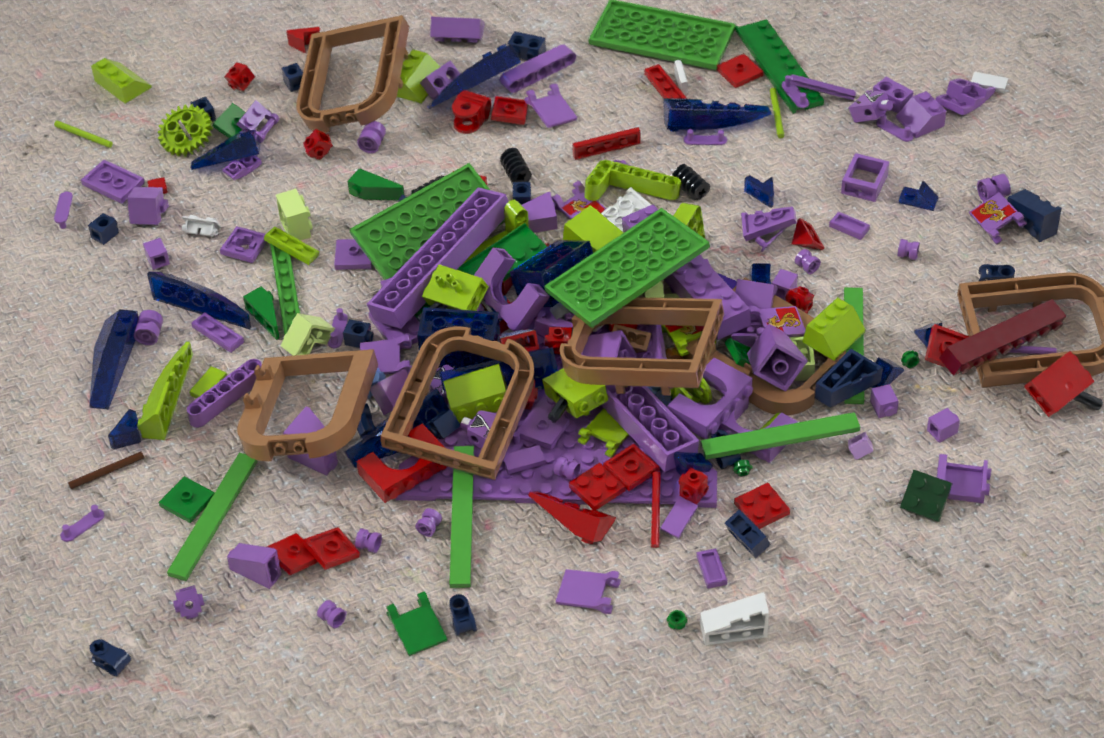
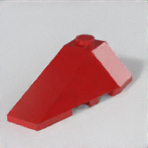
(584, 523)

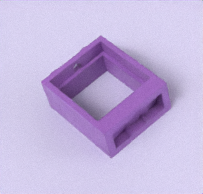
(869, 190)

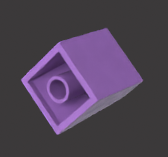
(609, 345)
(776, 358)
(306, 423)

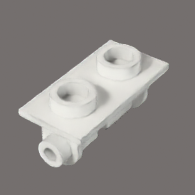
(207, 226)

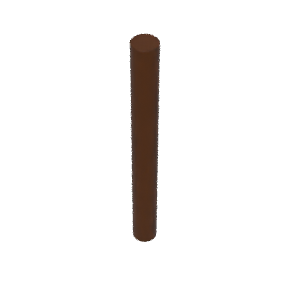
(106, 470)

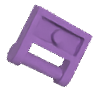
(254, 116)

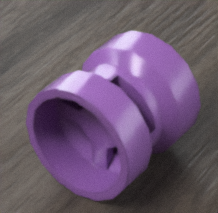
(908, 249)
(807, 261)
(566, 468)
(428, 522)
(368, 540)
(331, 614)

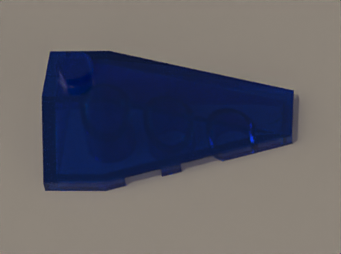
(237, 147)

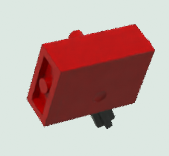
(1061, 383)

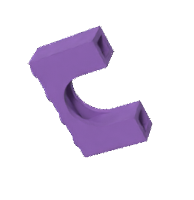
(526, 306)
(707, 418)
(732, 427)

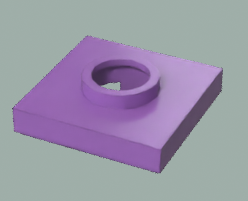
(242, 236)

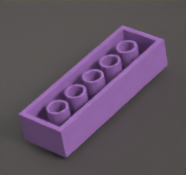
(650, 424)

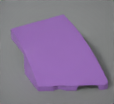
(964, 96)

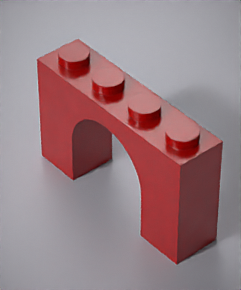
(391, 482)

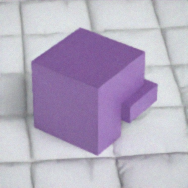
(146, 205)
(388, 390)

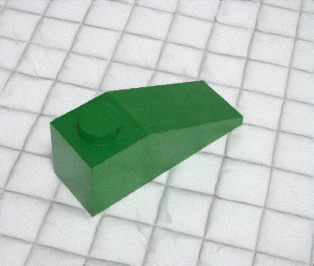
(373, 187)
(260, 306)

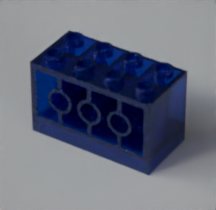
(549, 265)
(482, 324)

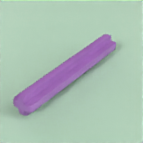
(822, 87)

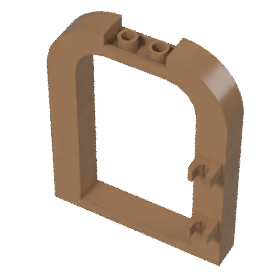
(388, 78)
(1029, 290)
(646, 371)
(418, 385)
(764, 394)
(346, 417)

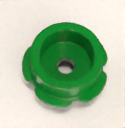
(910, 359)
(742, 467)
(676, 615)

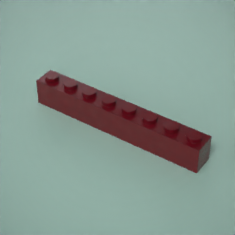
(1003, 337)

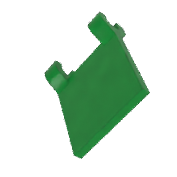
(417, 628)

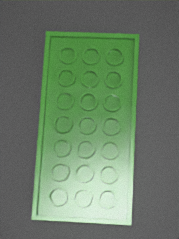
(662, 34)
(403, 228)
(626, 267)

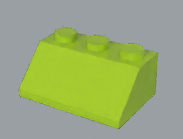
(413, 72)
(118, 80)
(834, 329)
(476, 392)

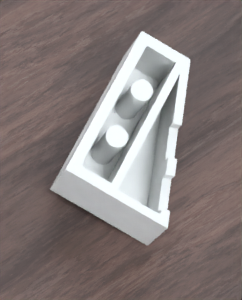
(736, 621)

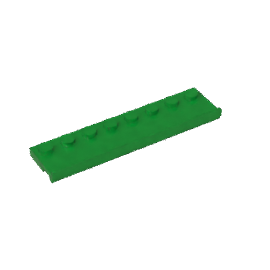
(775, 60)
(519, 243)

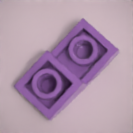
(241, 168)
(542, 325)
(679, 517)

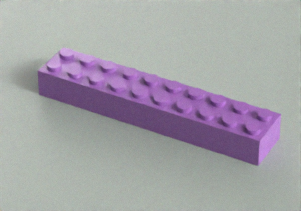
(446, 247)
(701, 281)

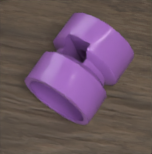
(371, 137)
(990, 186)
(148, 327)

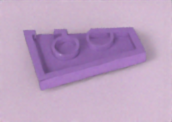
(764, 223)

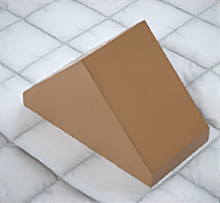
(638, 339)

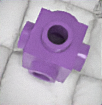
(188, 594)

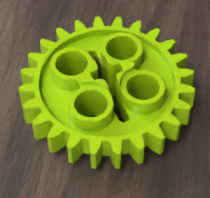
(173, 136)

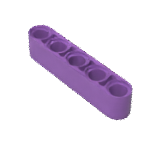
(537, 68)
(223, 394)

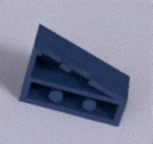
(1039, 215)
(847, 378)

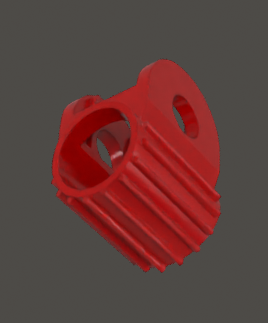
(474, 109)

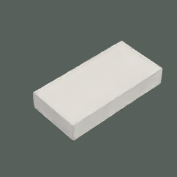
(680, 77)
(988, 81)

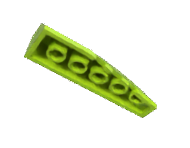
(164, 396)

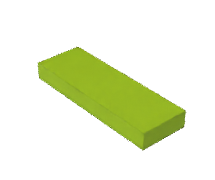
(291, 245)

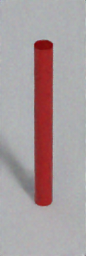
(655, 521)

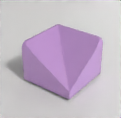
(860, 445)

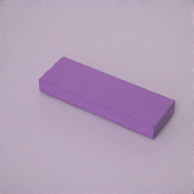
(217, 332)

